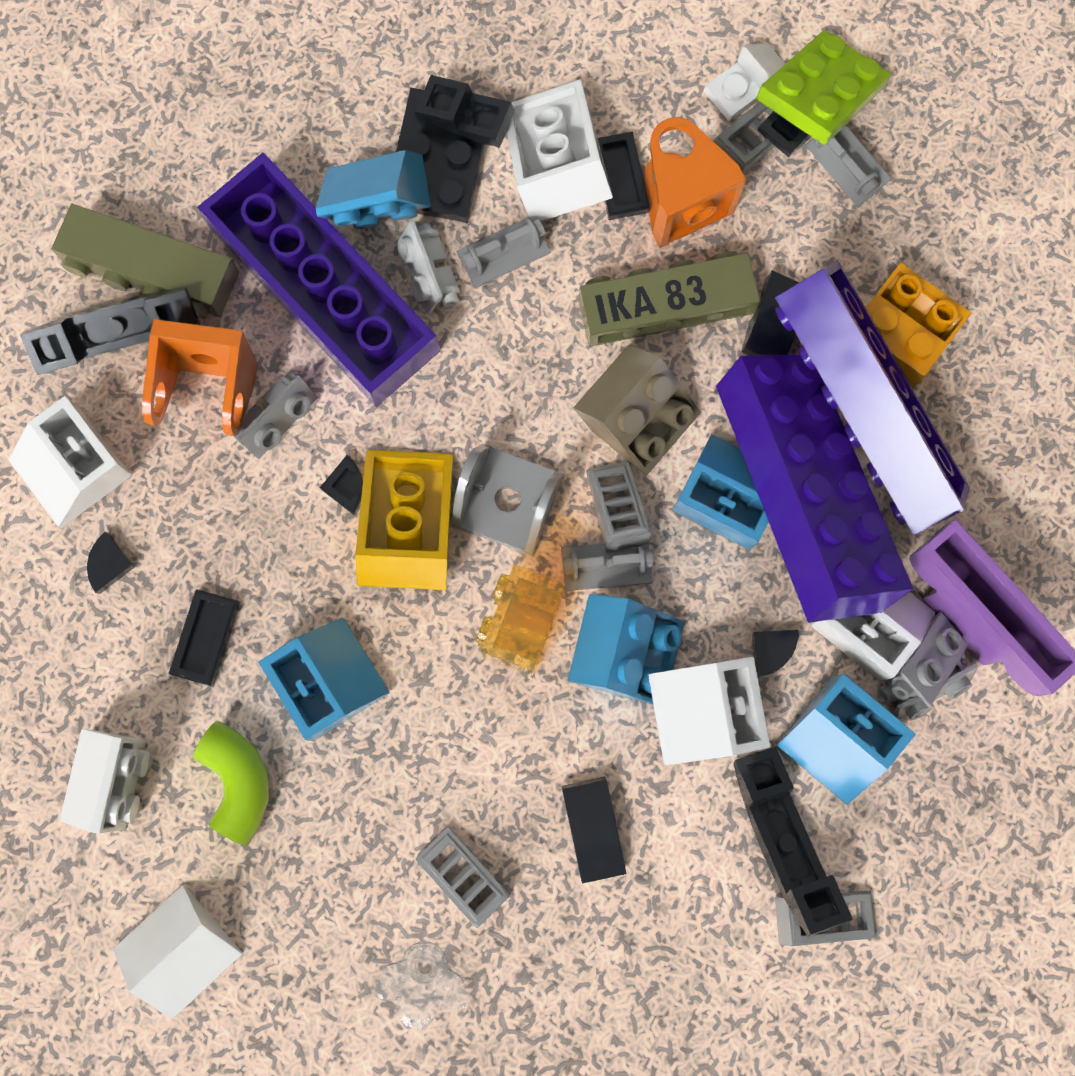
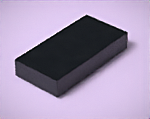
(624, 176)
(204, 637)

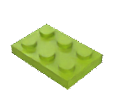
(823, 86)

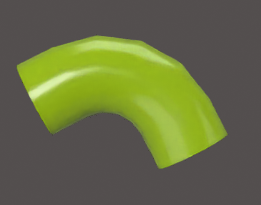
(242, 778)

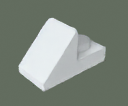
(739, 85)

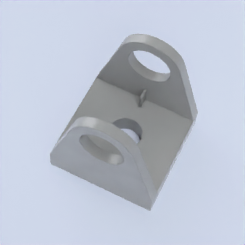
(488, 473)

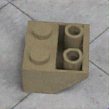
(638, 408)

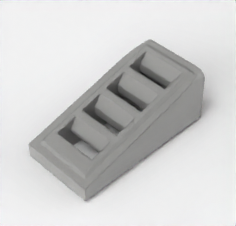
(735, 150)
(622, 537)
(490, 904)
(790, 933)

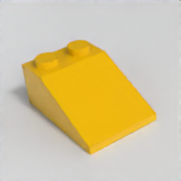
(404, 520)

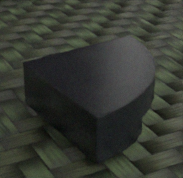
(345, 485)
(106, 563)
(773, 649)

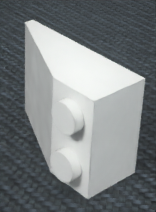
(556, 153)

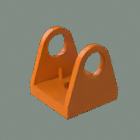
(690, 188)
(198, 350)

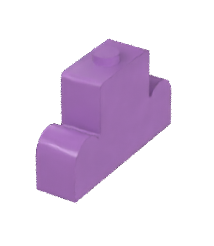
(992, 612)

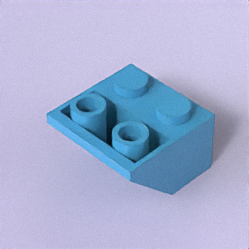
(374, 189)
(723, 495)
(622, 645)
(323, 678)
(845, 738)

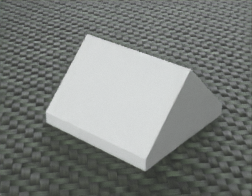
(175, 954)

